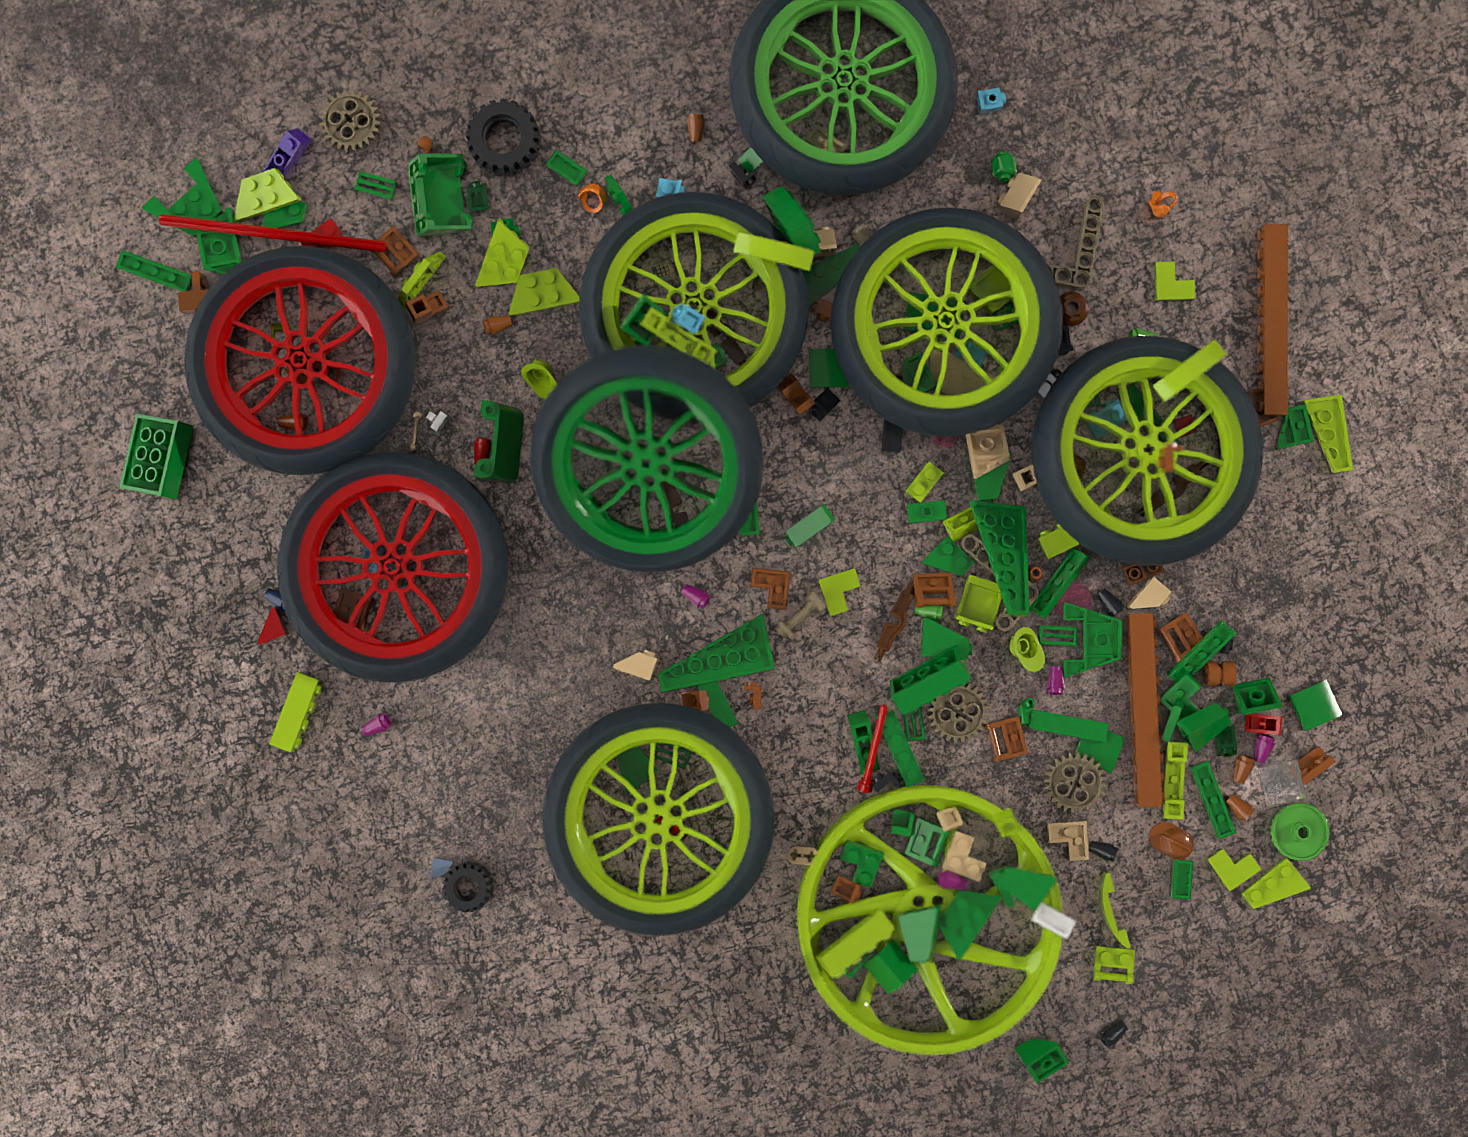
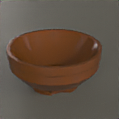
(1078, 317)

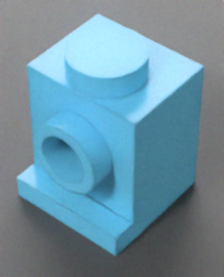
(986, 105)

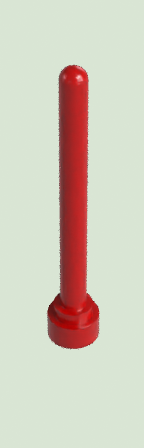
(865, 784)

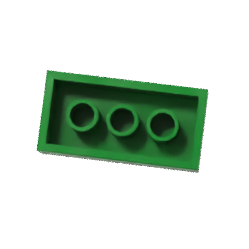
(791, 219)
(930, 680)

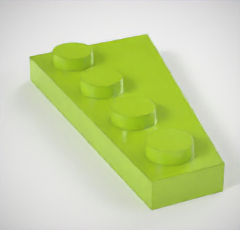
(1330, 427)

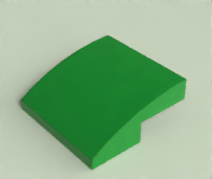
(825, 370)
(1315, 705)
(1103, 752)

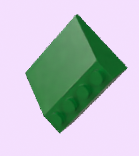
(156, 456)

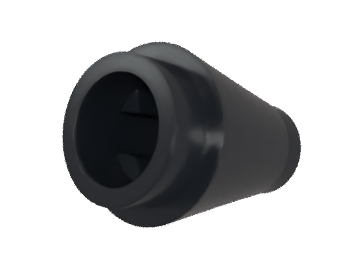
(1110, 603)
(1103, 850)
(1112, 1034)

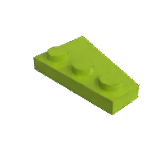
(1275, 884)

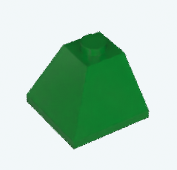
(1041, 1057)

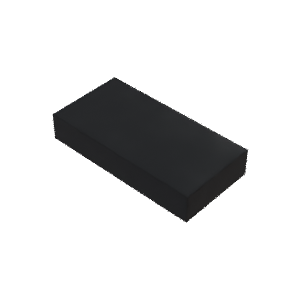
(891, 437)

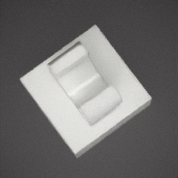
(438, 421)

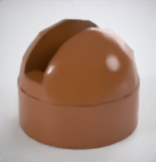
(424, 143)

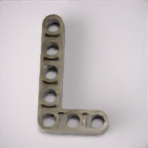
(1082, 251)
(974, 554)

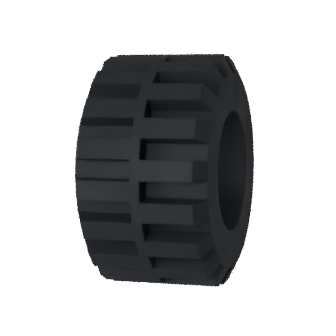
(456, 899)

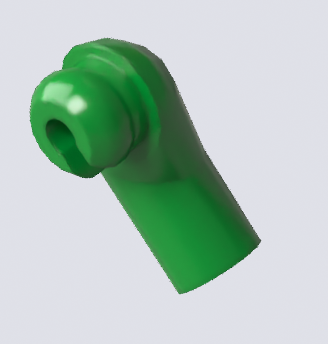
(1024, 711)

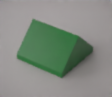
(632, 323)
(1255, 696)
(890, 967)

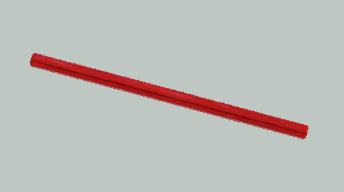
(272, 233)

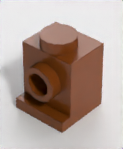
(822, 310)

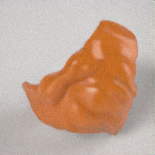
(596, 188)
(1157, 198)

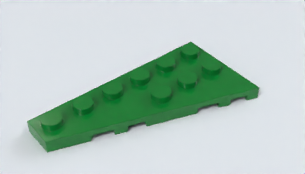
(1005, 541)
(731, 656)

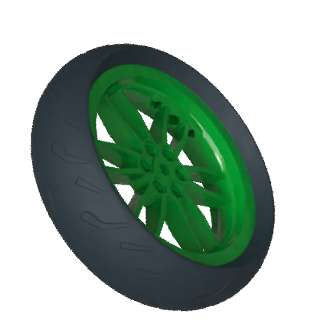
(717, 407)

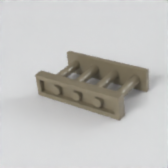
(814, 604)

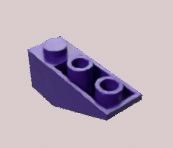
(289, 151)

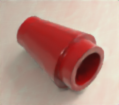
(481, 448)

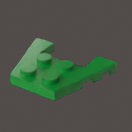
(196, 203)
(1100, 639)

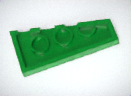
(827, 273)

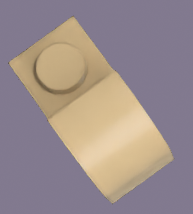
(1025, 477)

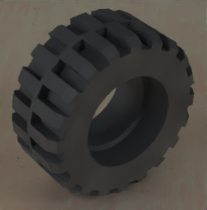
(495, 114)

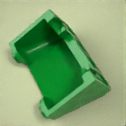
(438, 194)
(507, 443)

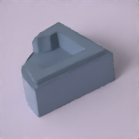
(440, 866)

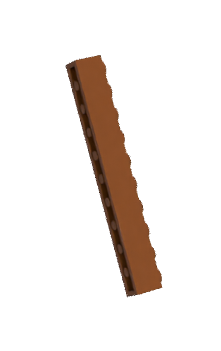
(1273, 320)
(1144, 710)

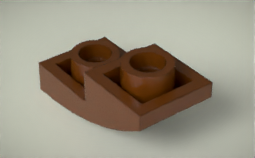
(1138, 573)

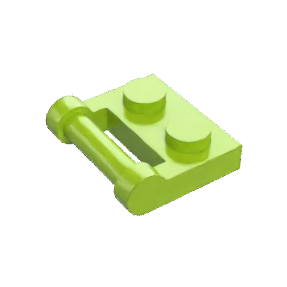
(1116, 958)

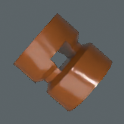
(1220, 673)

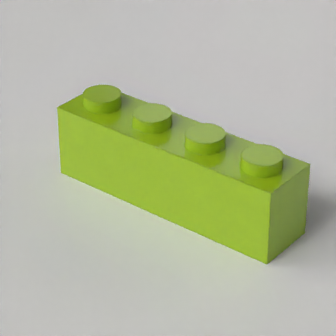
(1058, 540)
(296, 711)
(855, 943)

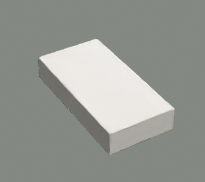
(1053, 920)

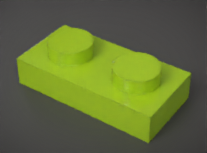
(924, 482)

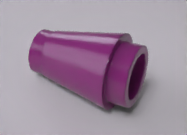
(696, 596)
(1055, 681)
(378, 724)
(1263, 748)
(950, 880)

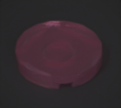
(1075, 594)

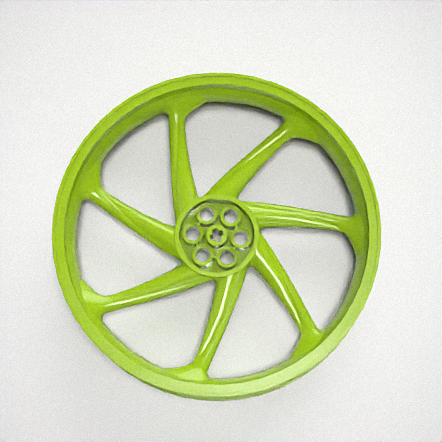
(960, 1033)

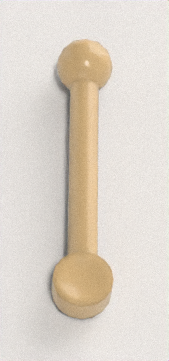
(412, 447)

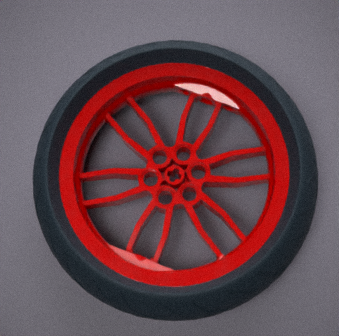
(230, 416)
(352, 647)

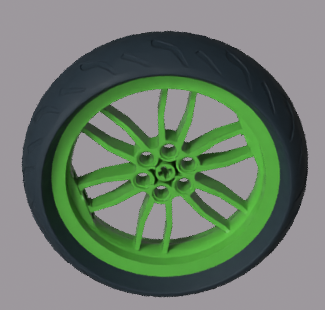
(823, 170)

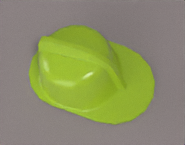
(539, 377)
(1027, 649)

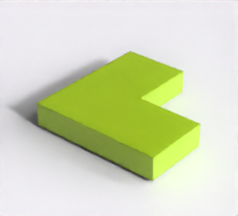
(1168, 287)
(833, 589)
(1233, 873)

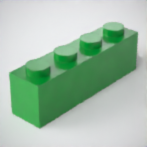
(900, 750)

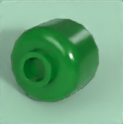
(1004, 166)

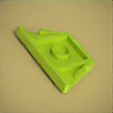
(263, 194)
(503, 257)
(421, 275)
(542, 292)

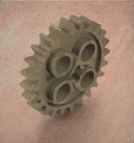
(338, 107)
(948, 724)
(1058, 776)

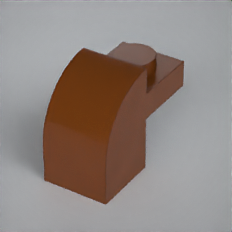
(190, 299)
(423, 307)
(795, 394)

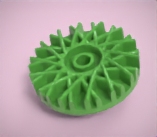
(1286, 826)

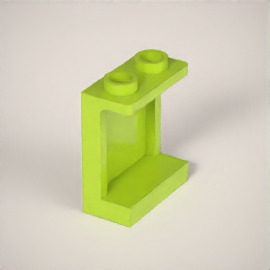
(988, 284)
(979, 604)

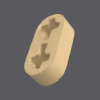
(805, 852)

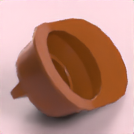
(1171, 840)

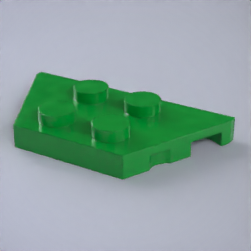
(219, 250)
(966, 918)

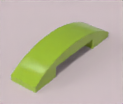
(773, 251)
(676, 336)
(1189, 370)
(1174, 780)
(1106, 887)

